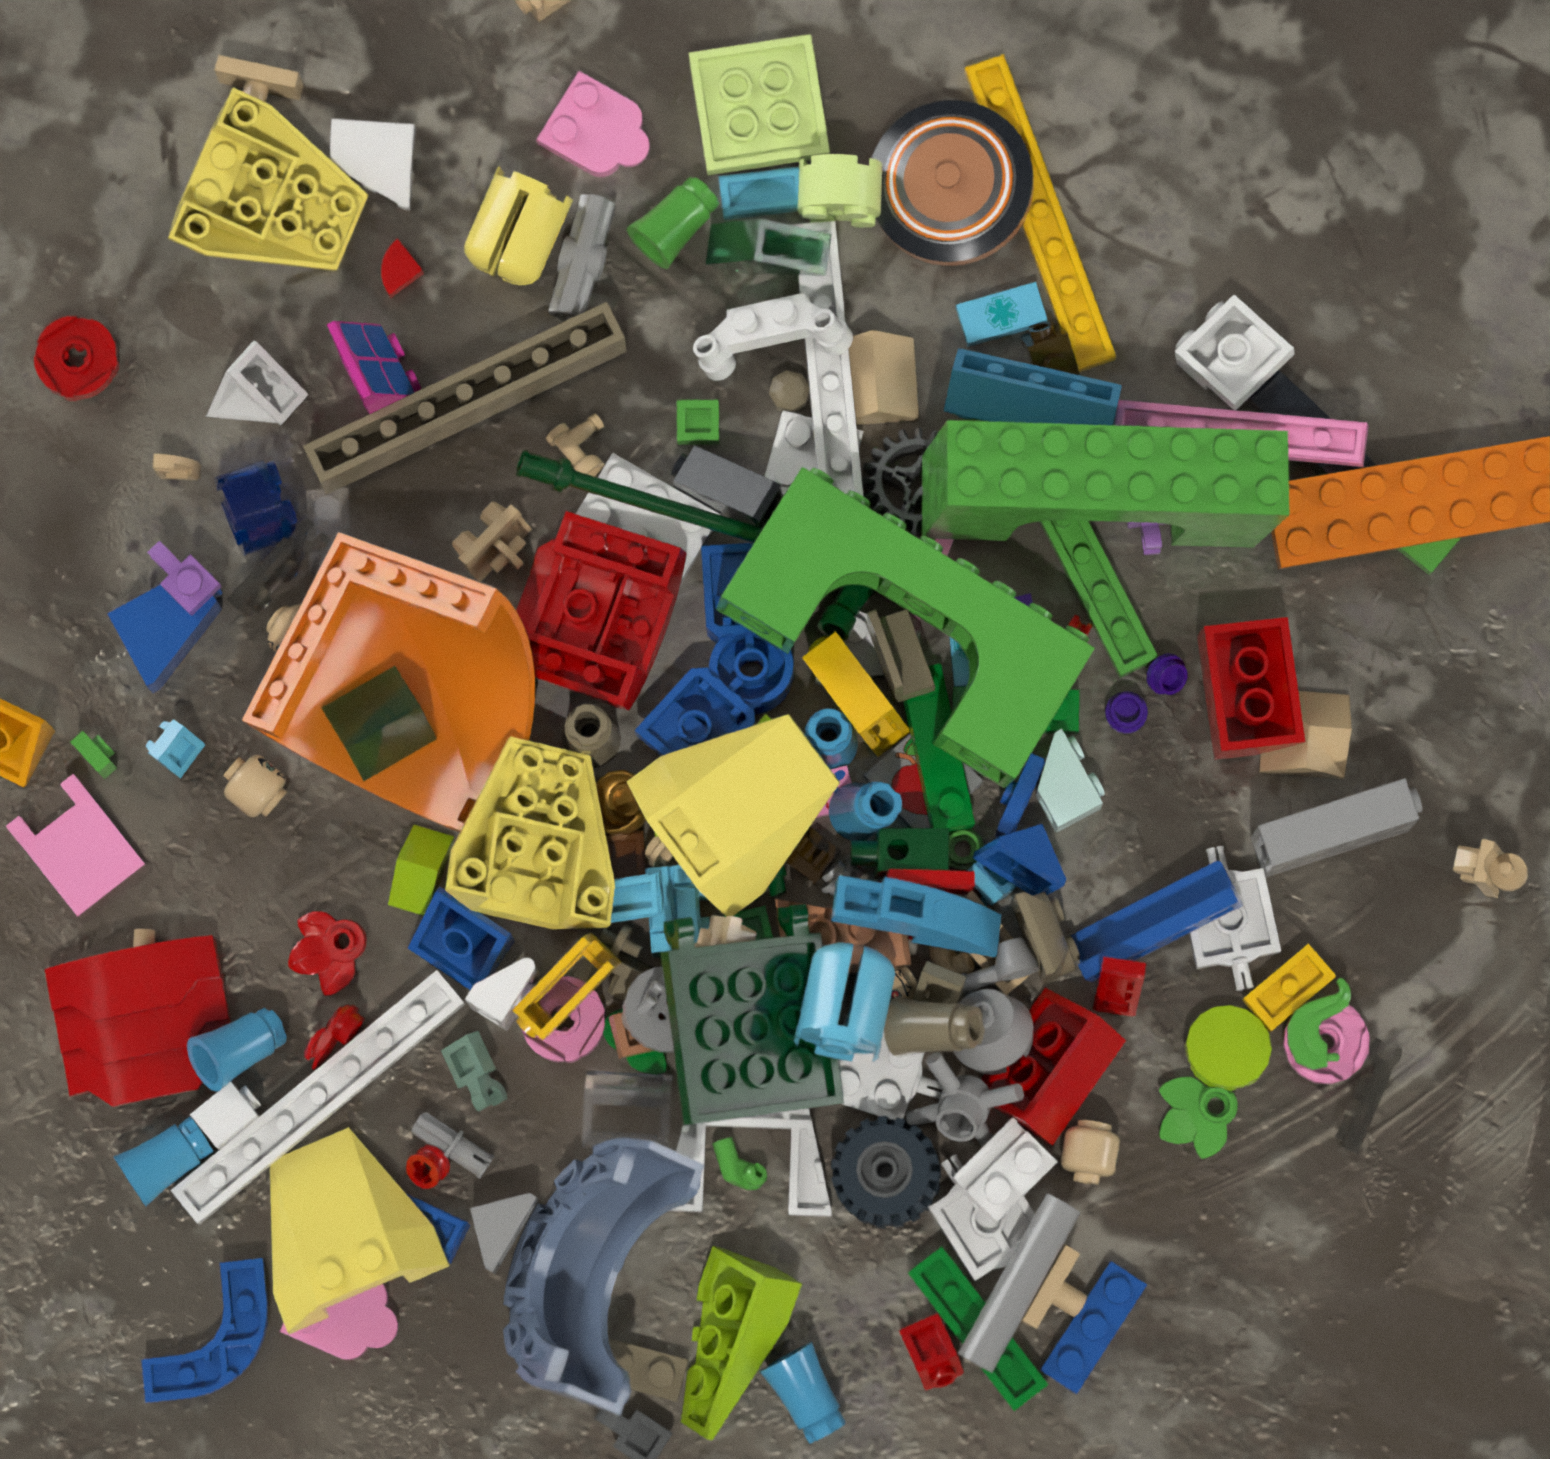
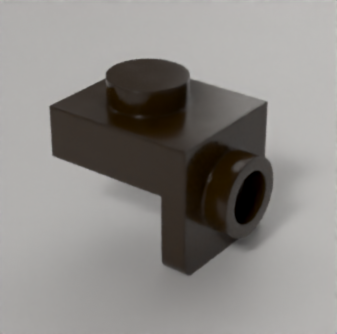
(1050, 347)

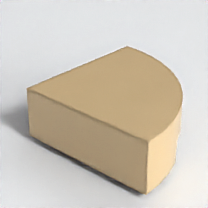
(176, 467)

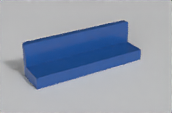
(1157, 919)

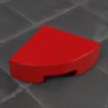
(398, 269)

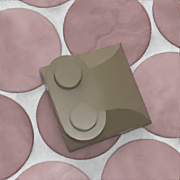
(1040, 927)

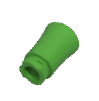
(673, 222)

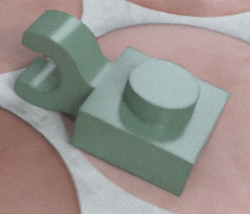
(471, 1067)

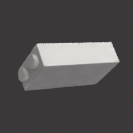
(1336, 827)

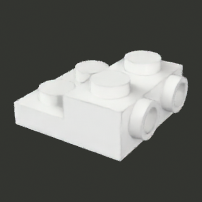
(1232, 352)

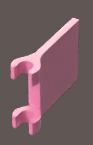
(79, 850)

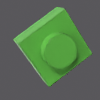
(697, 422)
(95, 752)

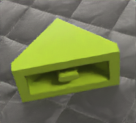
(419, 869)

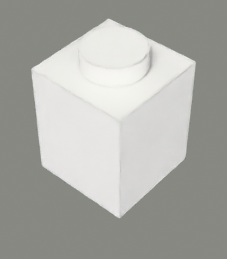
(227, 1114)

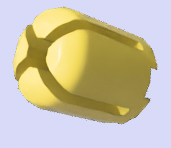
(515, 228)

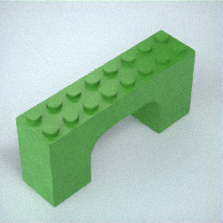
(1202, 481)
(1013, 651)

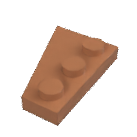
(890, 944)

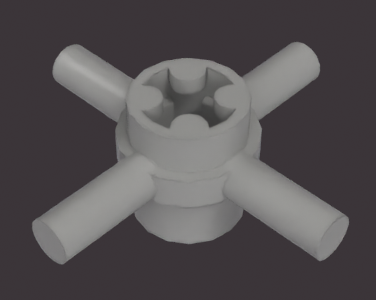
(962, 1104)

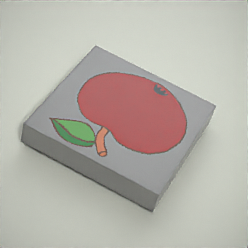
(901, 773)

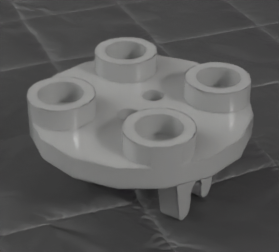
(641, 1008)

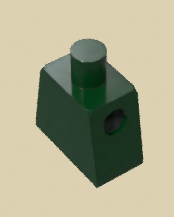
(919, 849)

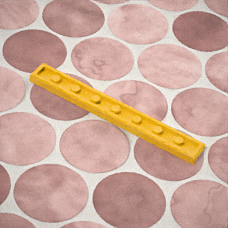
(1046, 225)

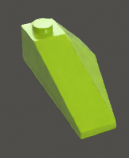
(739, 1324)

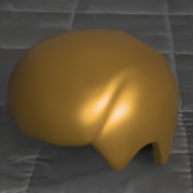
(617, 803)

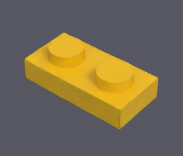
(1289, 987)

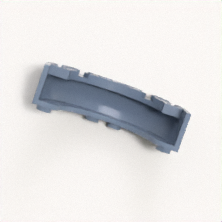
(571, 1260)

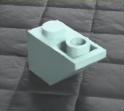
(1064, 787)

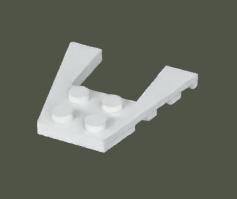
(807, 1182)

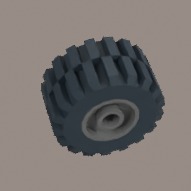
(886, 1172)

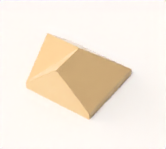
(1326, 735)

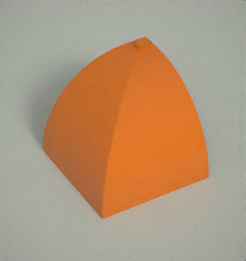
(450, 642)

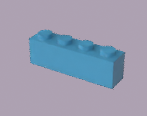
(1026, 393)

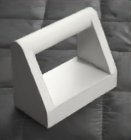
(503, 991)

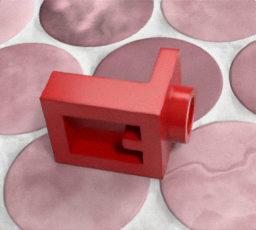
(932, 1352)

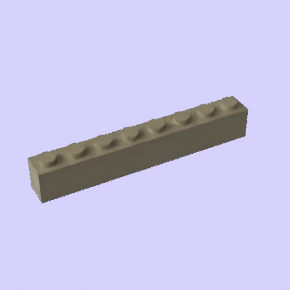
(466, 398)

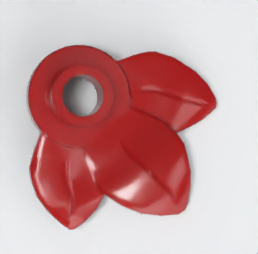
(321, 951)
(341, 1027)

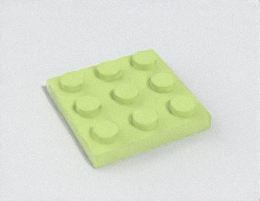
(759, 104)

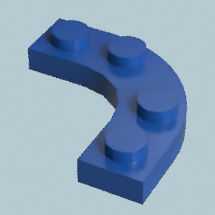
(231, 1349)

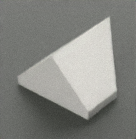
(256, 389)

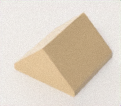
(883, 378)

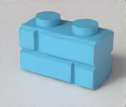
(679, 901)

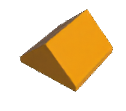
(21, 742)

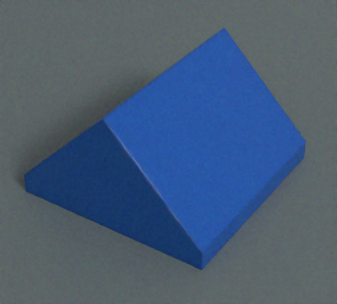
(460, 940)

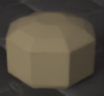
(789, 391)

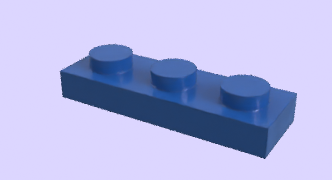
(1093, 1327)

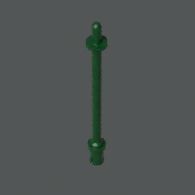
(563, 475)

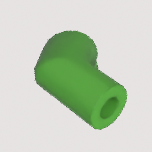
(736, 1170)

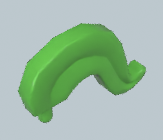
(1303, 1028)

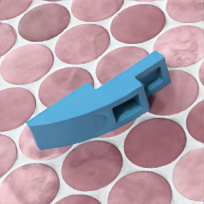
(917, 911)

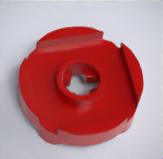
(52, 354)

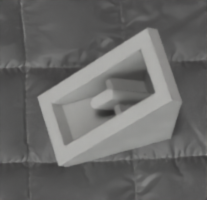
(500, 1225)

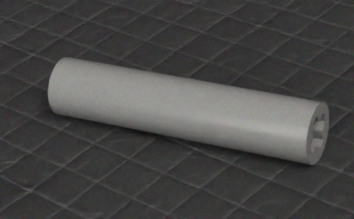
(1019, 1283)

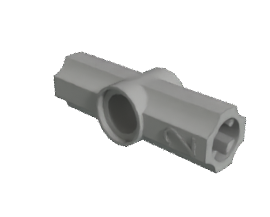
(582, 257)

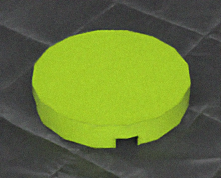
(1228, 1047)

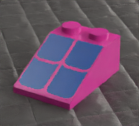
(373, 363)

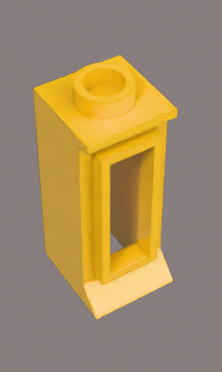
(534, 1018)

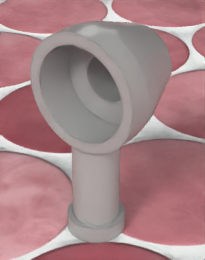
(1012, 962)

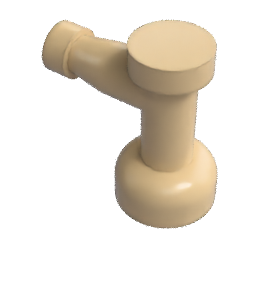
(568, 442)

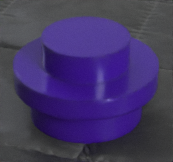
(1167, 674)
(1126, 712)

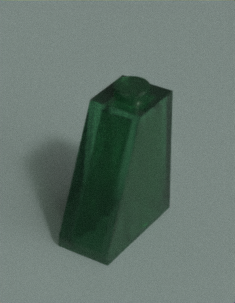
(768, 248)

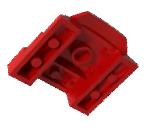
(599, 608)
(130, 1017)

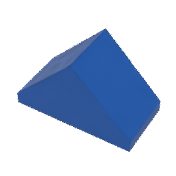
(1024, 860)

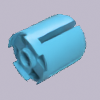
(867, 1005)

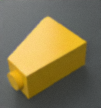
(855, 693)

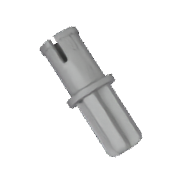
(452, 1144)

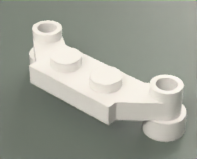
(769, 325)

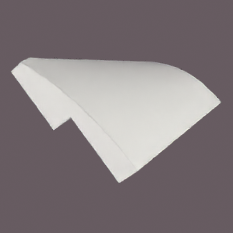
(376, 156)

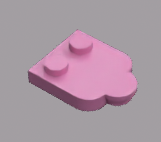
(595, 129)
(352, 1325)

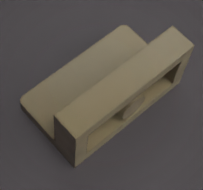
(900, 655)

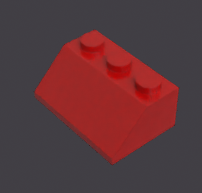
(1250, 687)
(1061, 1068)

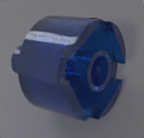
(255, 506)

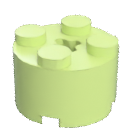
(840, 189)

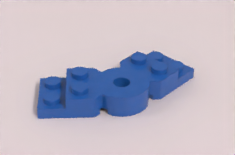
(719, 697)

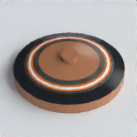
(953, 182)

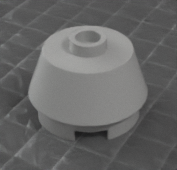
(1006, 1032)

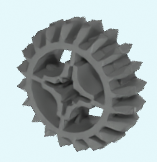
(897, 476)

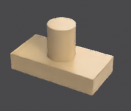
(258, 79)
(1056, 1291)

